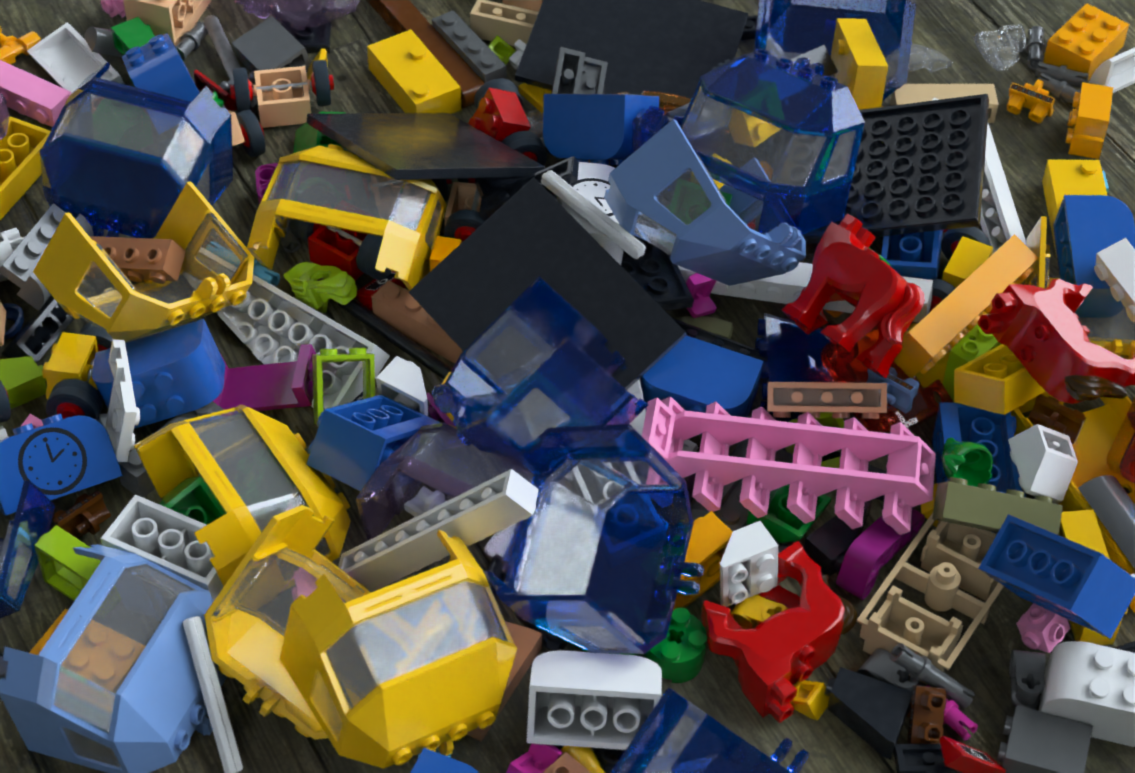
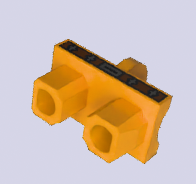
(1032, 98)

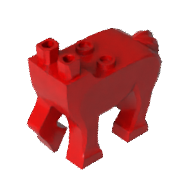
(853, 273)

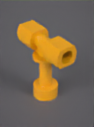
(13, 47)

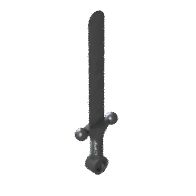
(226, 54)

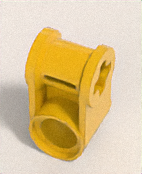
(754, 611)

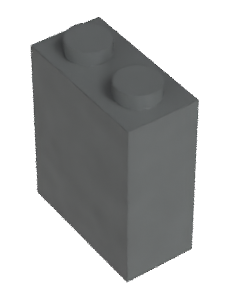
(270, 48)
(1044, 743)

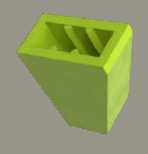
(22, 380)

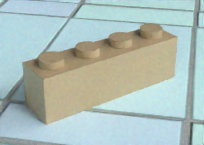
(499, 19)
(926, 92)

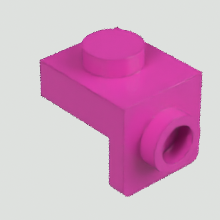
(700, 289)
(536, 759)

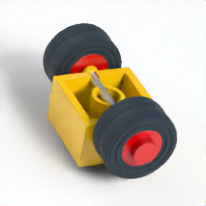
(69, 373)

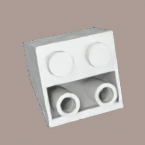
(1043, 461)
(748, 564)

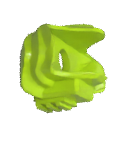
(316, 294)

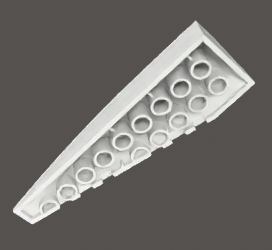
(277, 325)

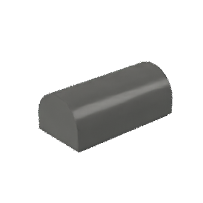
(101, 41)

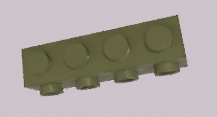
(987, 509)

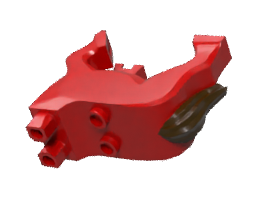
(1054, 345)
(787, 643)

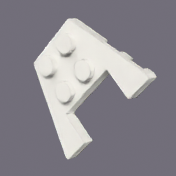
(122, 408)

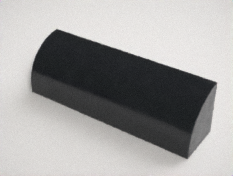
(39, 332)

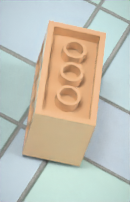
(167, 15)

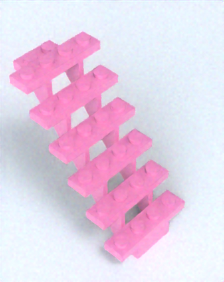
(905, 485)

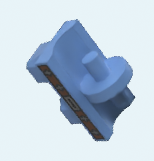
(899, 392)

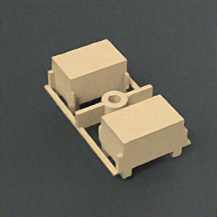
(953, 561)

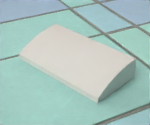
(69, 58)
(1116, 71)

